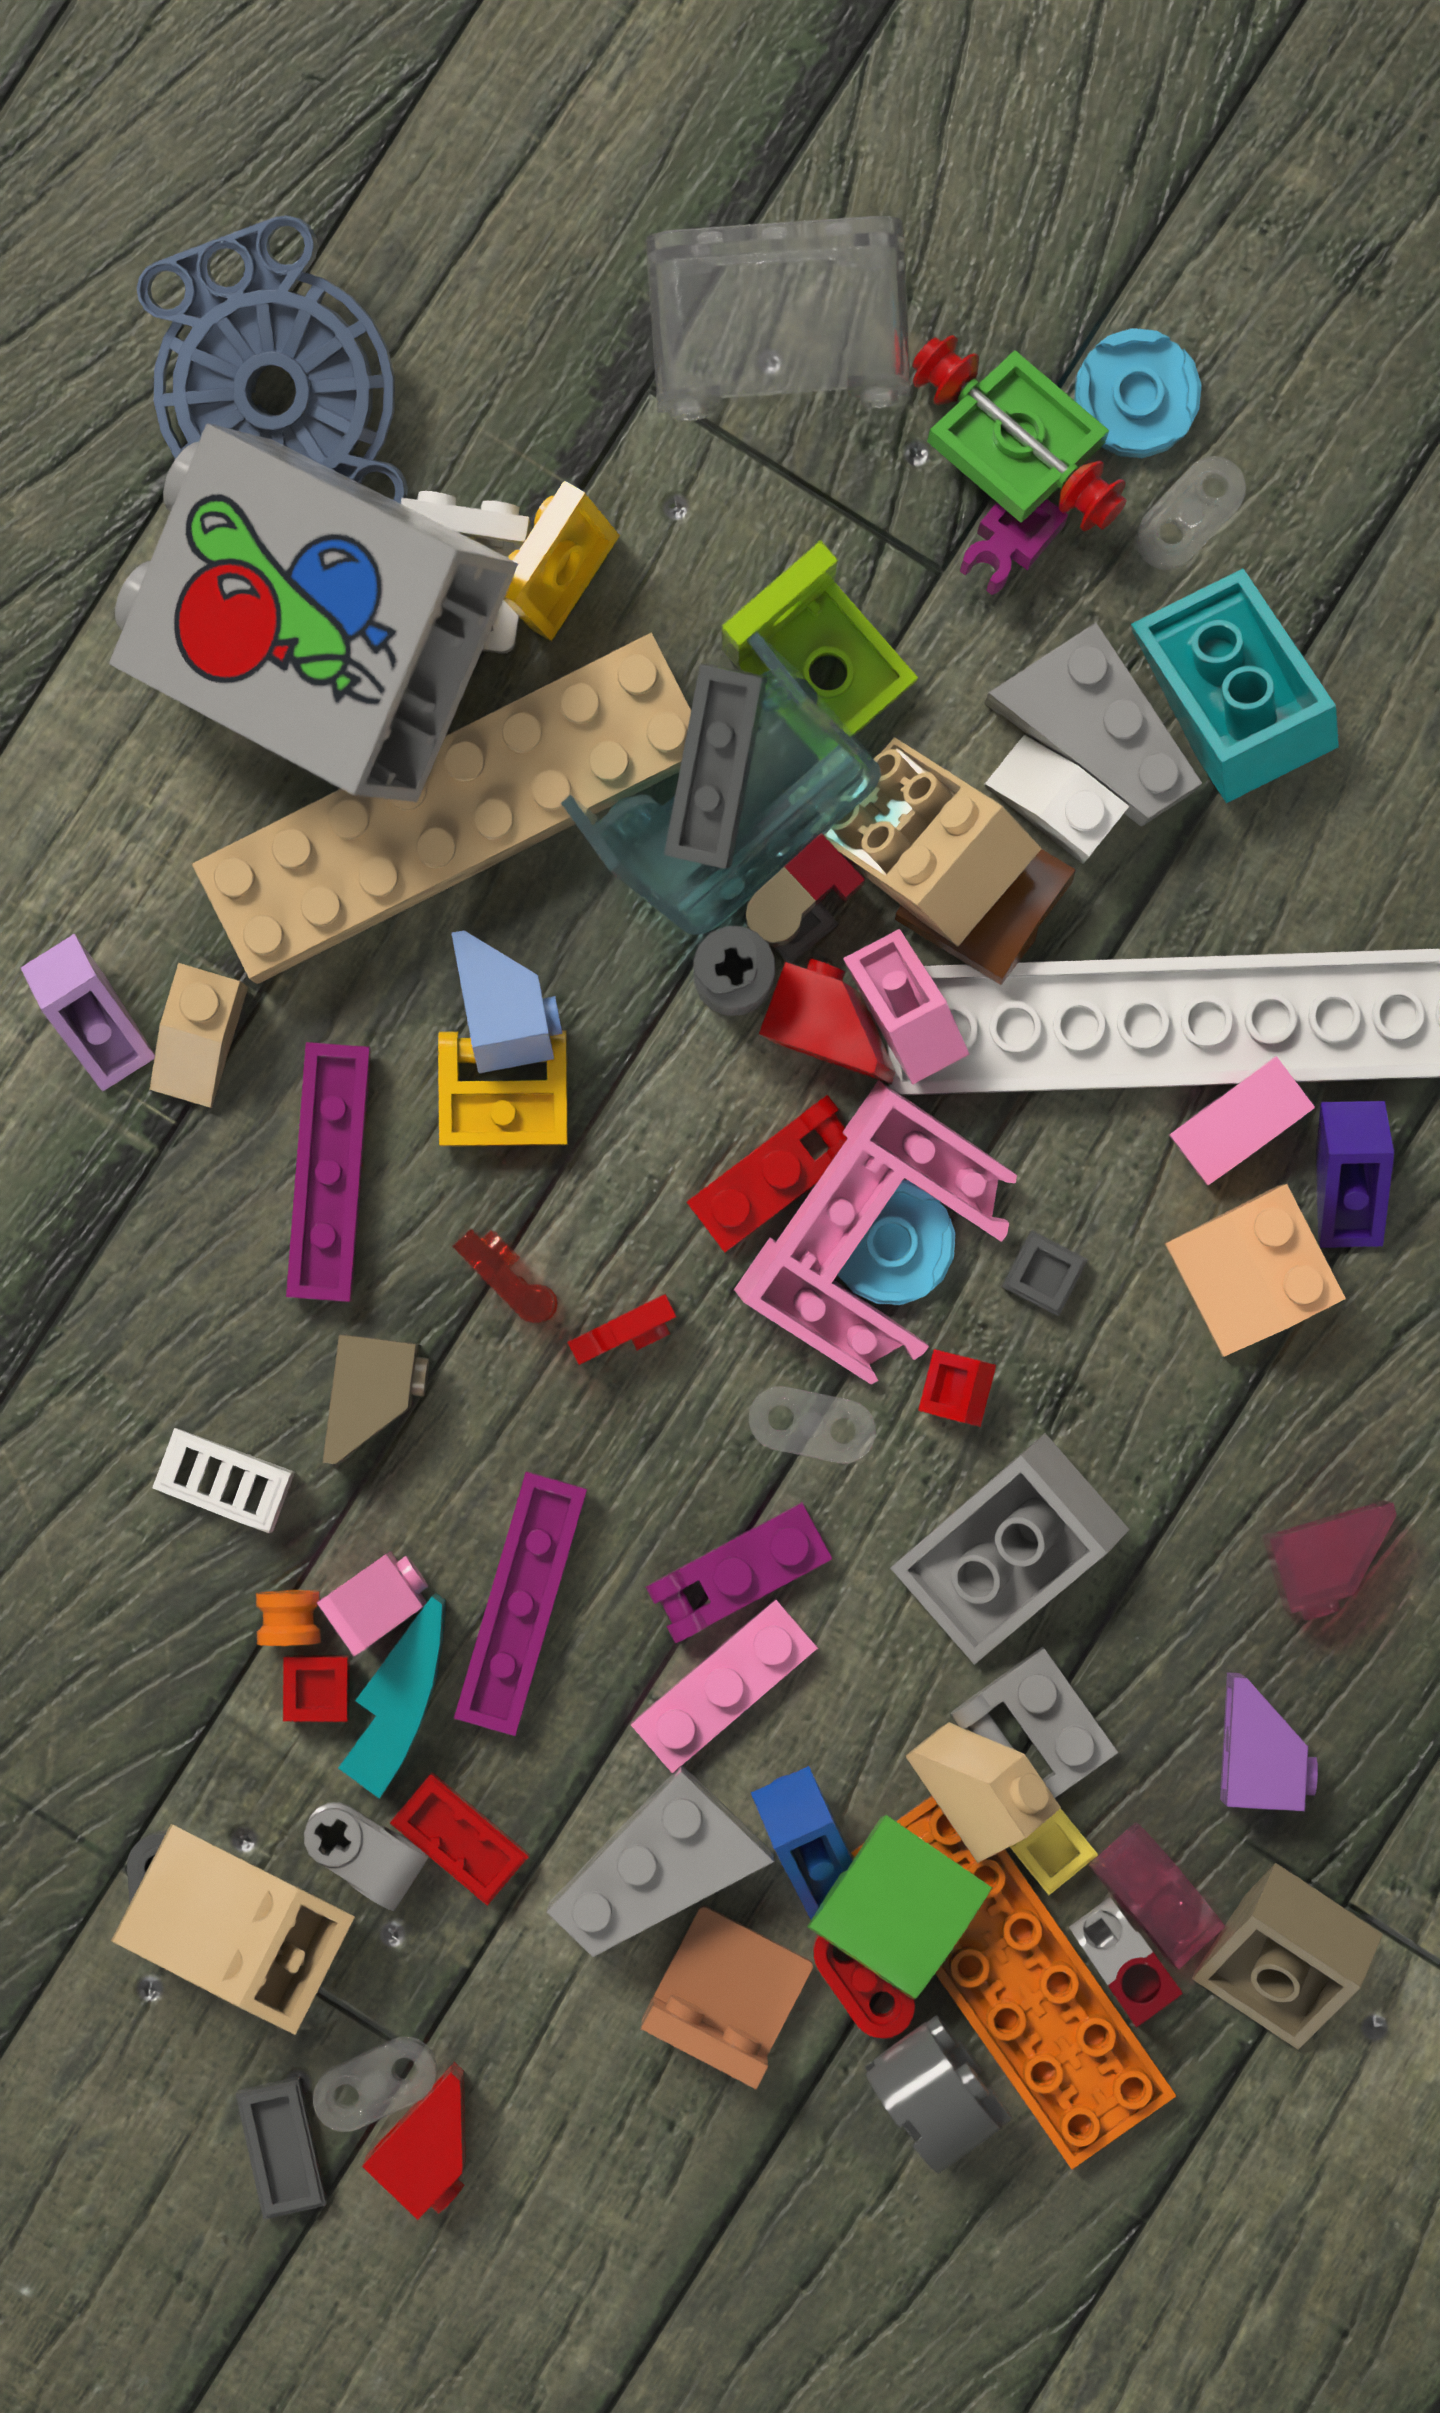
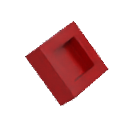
(957, 1387)
(316, 1688)

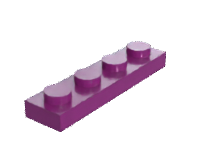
(328, 1172)
(520, 1603)

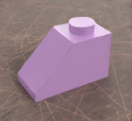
(87, 1012)

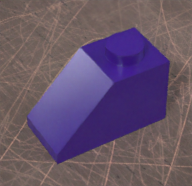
(1353, 1173)

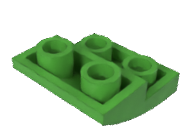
(899, 1907)

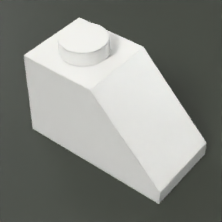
(1056, 797)

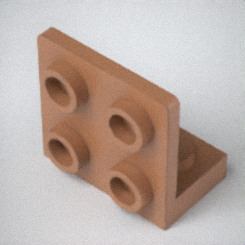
(726, 1995)

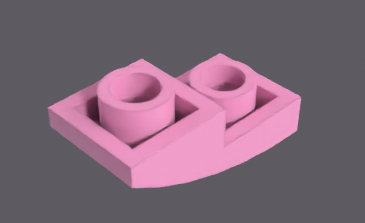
(1241, 1121)

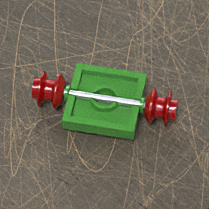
(1017, 435)

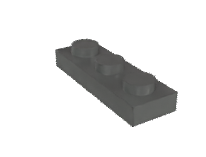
(715, 765)

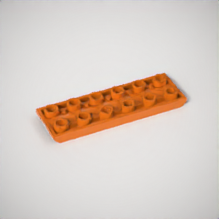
(1041, 2007)

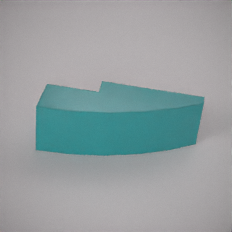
(399, 1700)

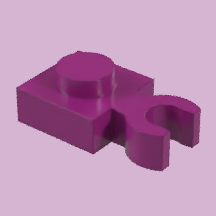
(1010, 540)

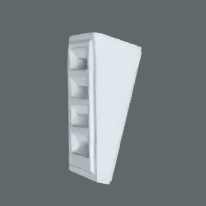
(272, 1498)

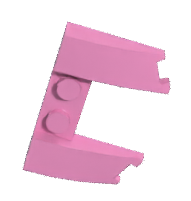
(796, 1274)

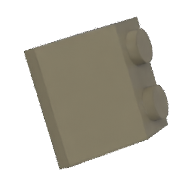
(1288, 1957)

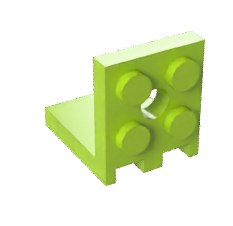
(813, 618)

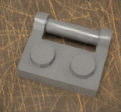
(1049, 1716)

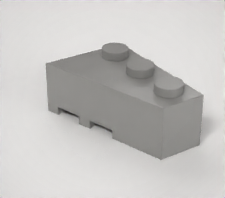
(1098, 718)

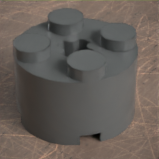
(936, 2094)

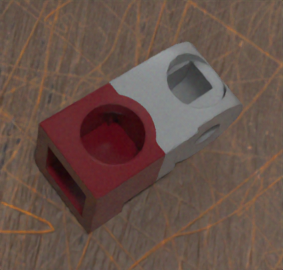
(1125, 1962)

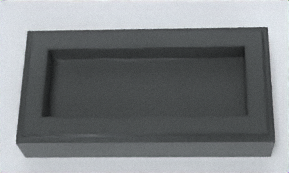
(281, 2147)

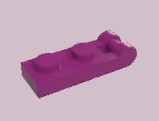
(741, 1571)

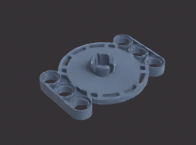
(264, 325)

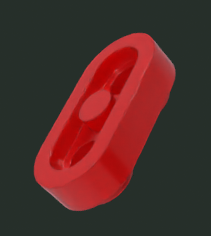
(855, 1987)

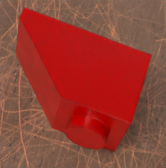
(826, 1020)
(425, 2149)

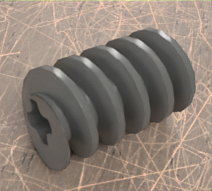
(750, 952)

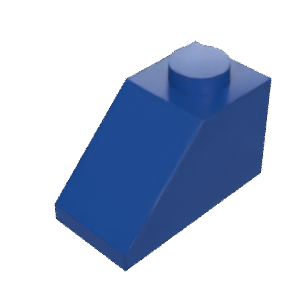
(803, 1835)

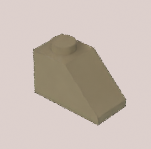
(370, 1390)

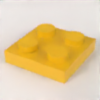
(558, 559)

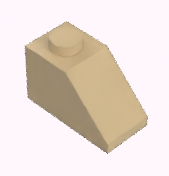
(196, 1034)
(982, 1789)

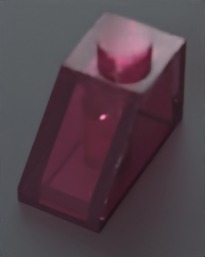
(1326, 1557)

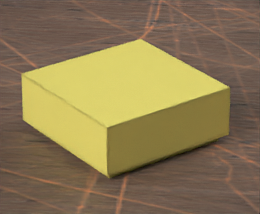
(1054, 1852)

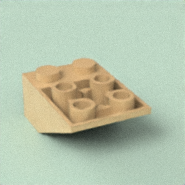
(933, 842)
(233, 1929)

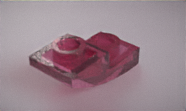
(1157, 1895)

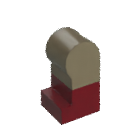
(797, 888)

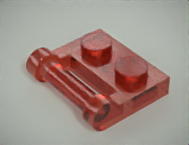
(493, 1262)

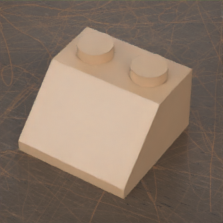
(1255, 1270)

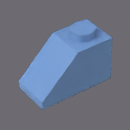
(503, 1007)

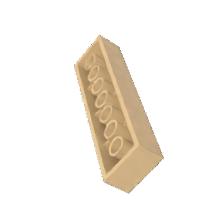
(485, 799)

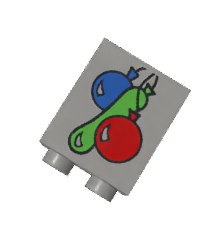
(309, 613)

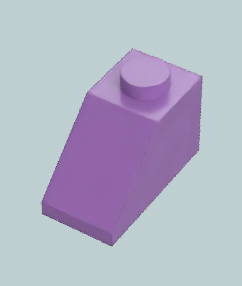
(1262, 1755)

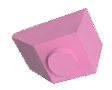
(907, 1006)
(375, 1601)

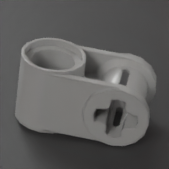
(373, 1862)

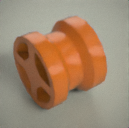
(288, 1618)

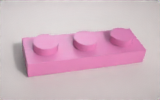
(724, 1685)

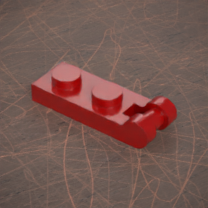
(768, 1177)

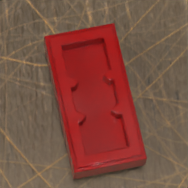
(459, 1838)

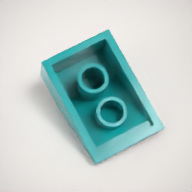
(1237, 685)

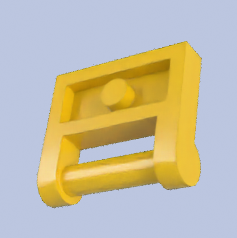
(500, 1110)

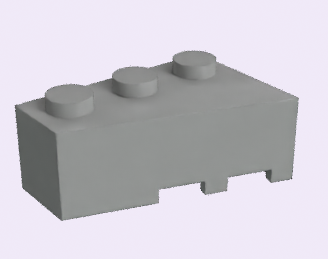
(657, 1864)

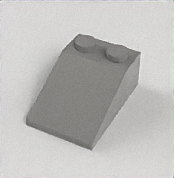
(1010, 1549)

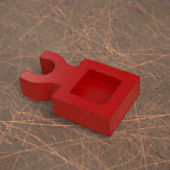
(641, 1325)

